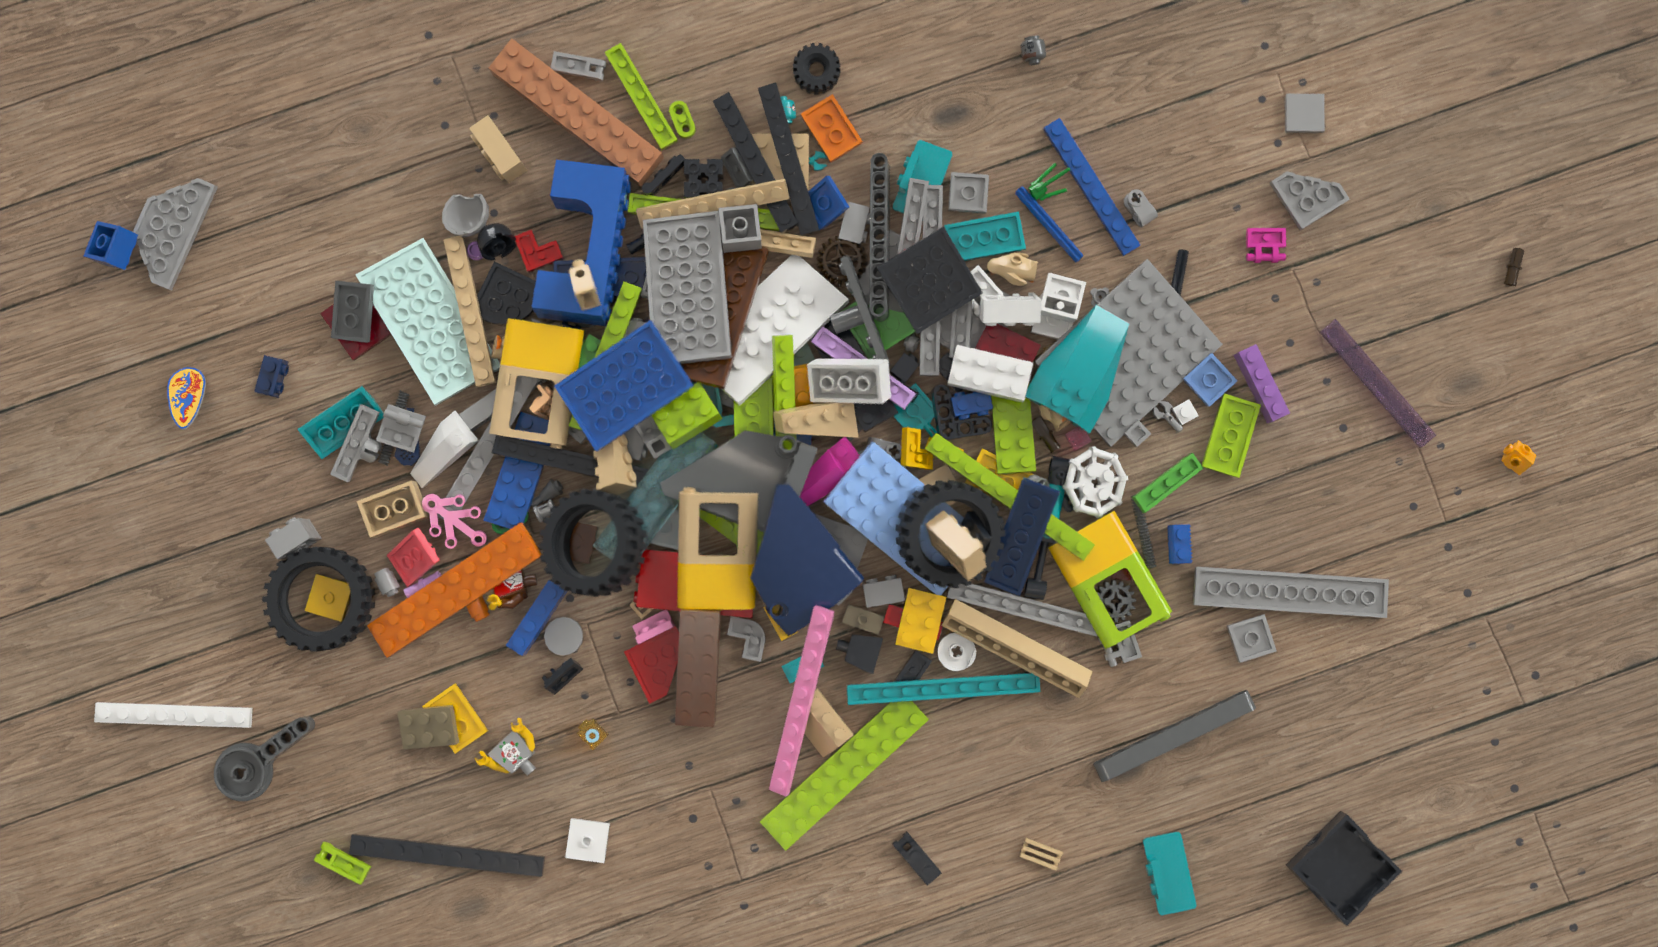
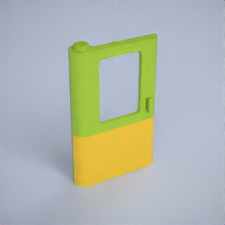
(1110, 554)

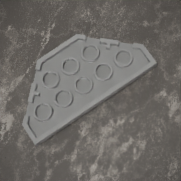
(170, 227)

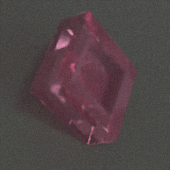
(1077, 438)

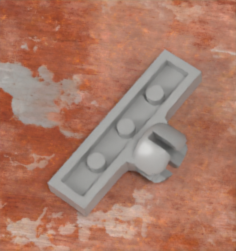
(357, 444)

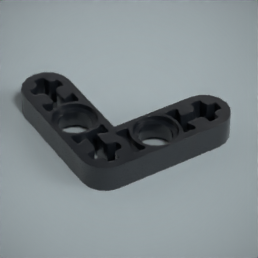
(954, 425)

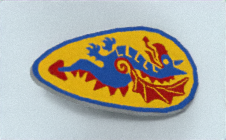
(185, 395)

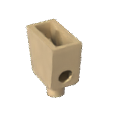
(584, 285)

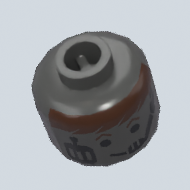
(1033, 50)

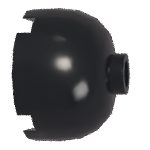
(495, 241)

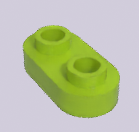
(682, 120)

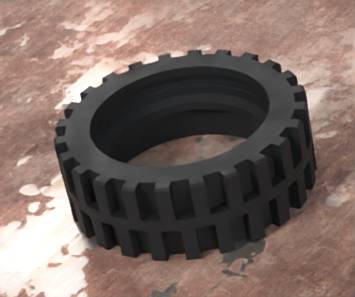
(915, 514)
(558, 535)
(278, 599)

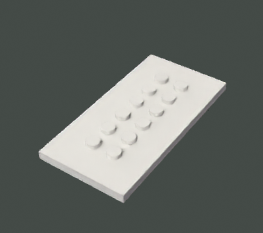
(787, 302)

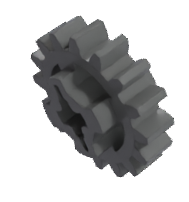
(1115, 609)

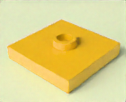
(329, 598)

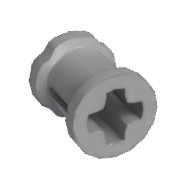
(543, 510)

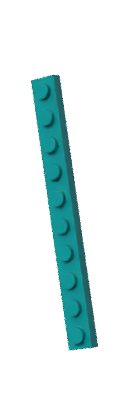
(942, 688)

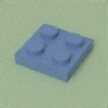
(1210, 380)

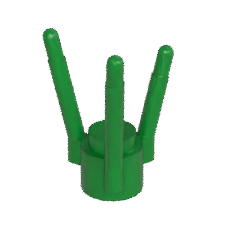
(1038, 189)

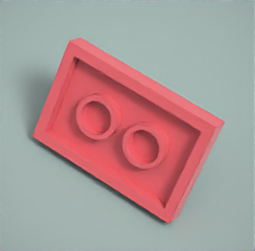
(413, 557)

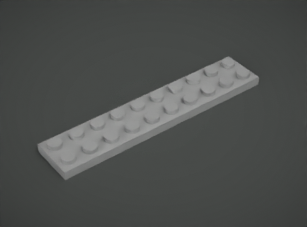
(1290, 592)

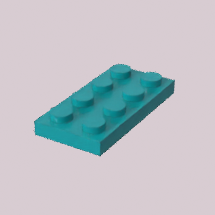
(987, 236)

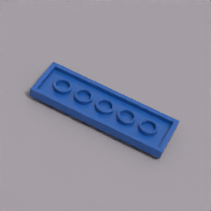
(516, 481)

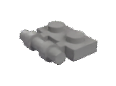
(1127, 648)

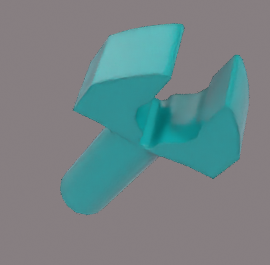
(812, 161)

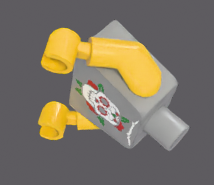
(511, 752)

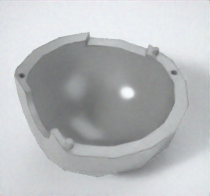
(465, 215)

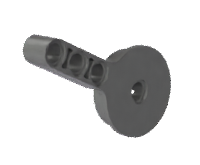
(257, 762)

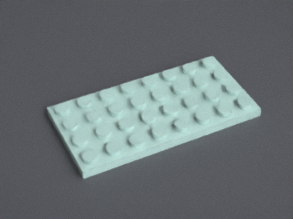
(423, 318)

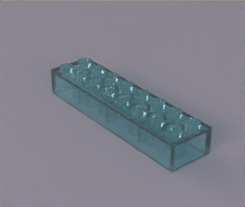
(649, 497)

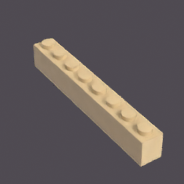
(1017, 648)

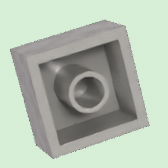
(740, 228)
(296, 535)

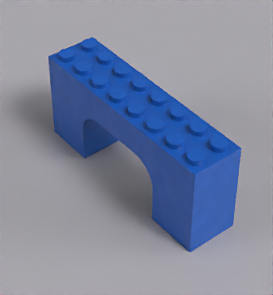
(603, 195)

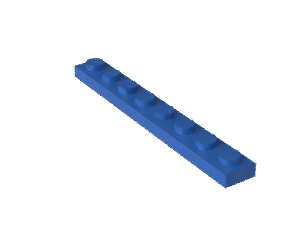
(1091, 187)

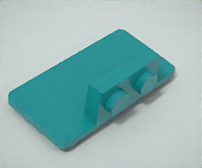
(926, 163)
(1169, 873)

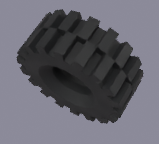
(820, 55)

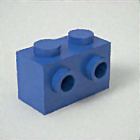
(971, 404)

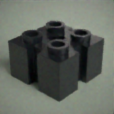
(695, 171)

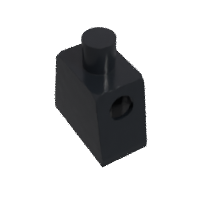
(861, 651)

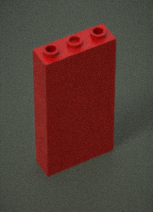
(659, 584)

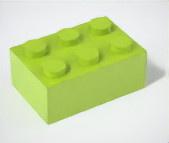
(686, 416)

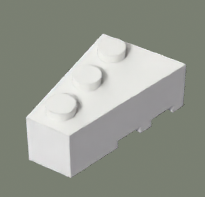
(1010, 309)

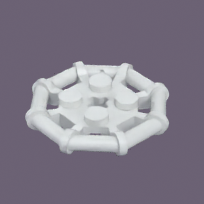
(1105, 479)

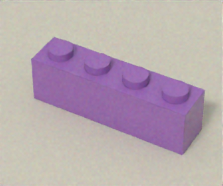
(1261, 383)

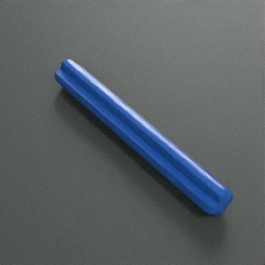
(1049, 224)

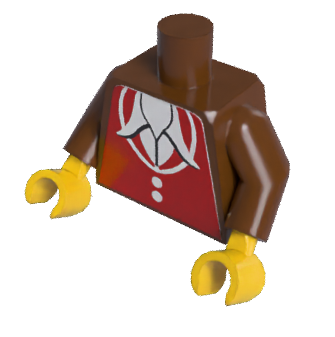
(512, 591)

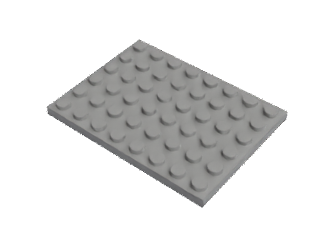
(1158, 352)

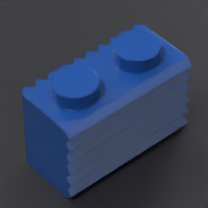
(1179, 544)

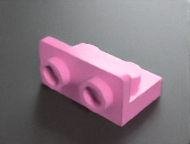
(653, 626)

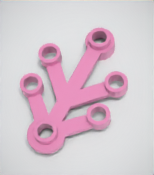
(451, 519)

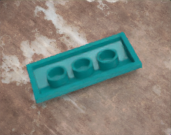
(330, 428)

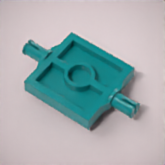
(917, 414)

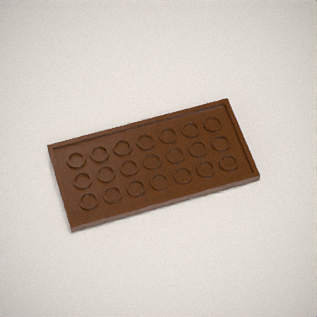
(742, 278)

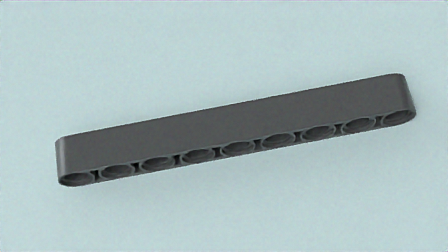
(877, 228)
(1174, 735)

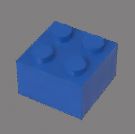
(111, 245)

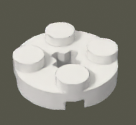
(961, 661)

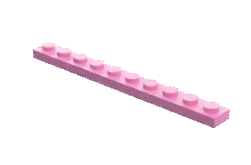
(801, 700)

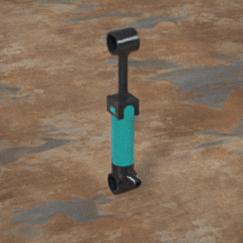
(1057, 472)

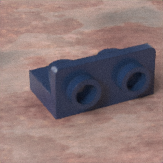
(272, 376)

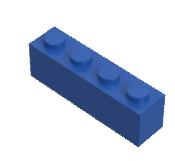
(536, 618)

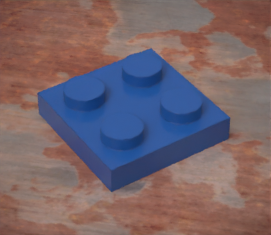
(827, 202)

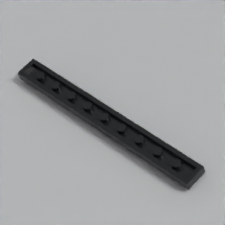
(447, 855)

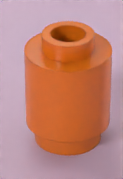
(478, 609)

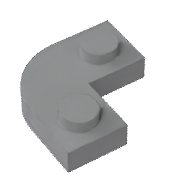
(752, 633)

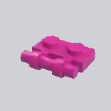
(1266, 238)

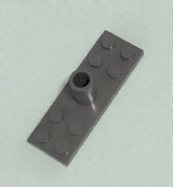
(859, 314)

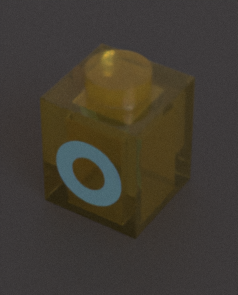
(592, 733)

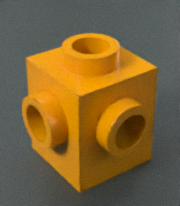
(1518, 457)

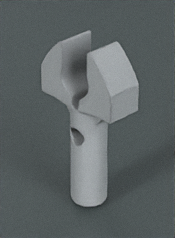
(1167, 416)

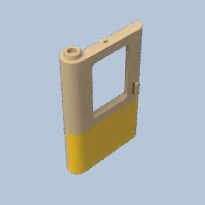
(539, 353)
(716, 579)

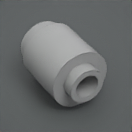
(386, 582)

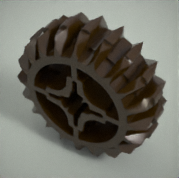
(833, 263)

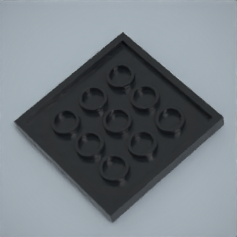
(929, 280)

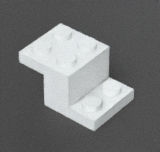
(1059, 305)

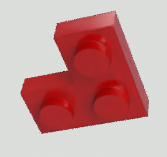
(534, 255)

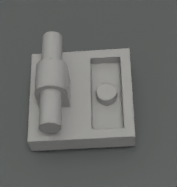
(401, 428)

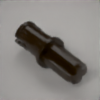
(1514, 267)
(1045, 434)

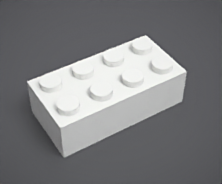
(990, 373)
(849, 380)

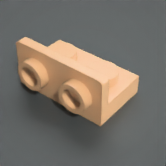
(542, 405)

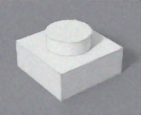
(1184, 412)

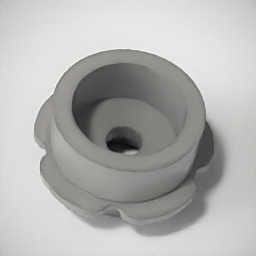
(911, 343)

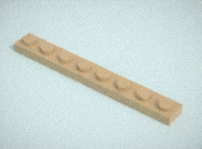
(748, 195)
(469, 311)

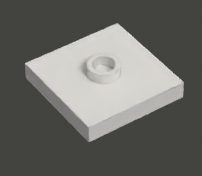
(587, 840)

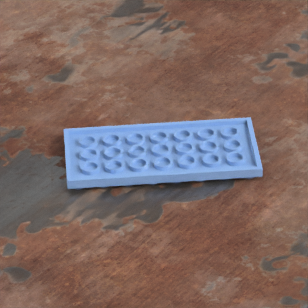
(874, 496)

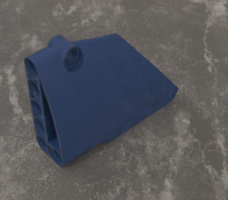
(799, 563)

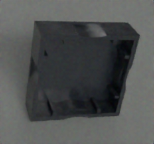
(1343, 868)

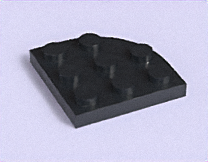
(505, 295)

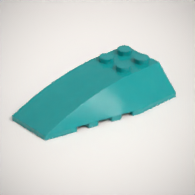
(1081, 369)

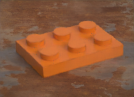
(831, 128)

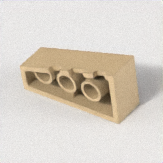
(818, 419)
(615, 467)

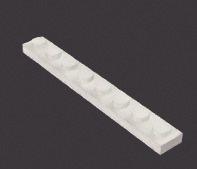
(173, 714)

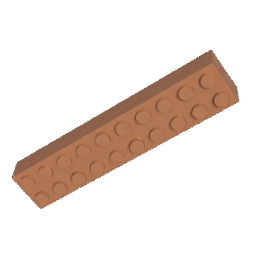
(575, 112)

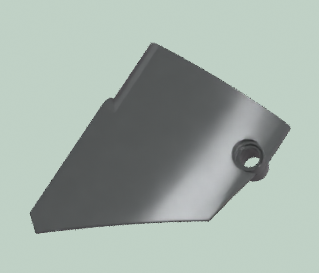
(745, 465)

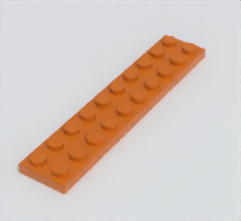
(454, 590)

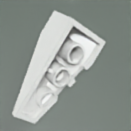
(444, 448)

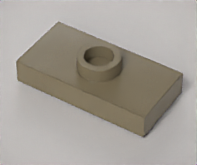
(863, 619)

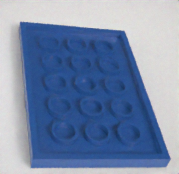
(624, 385)

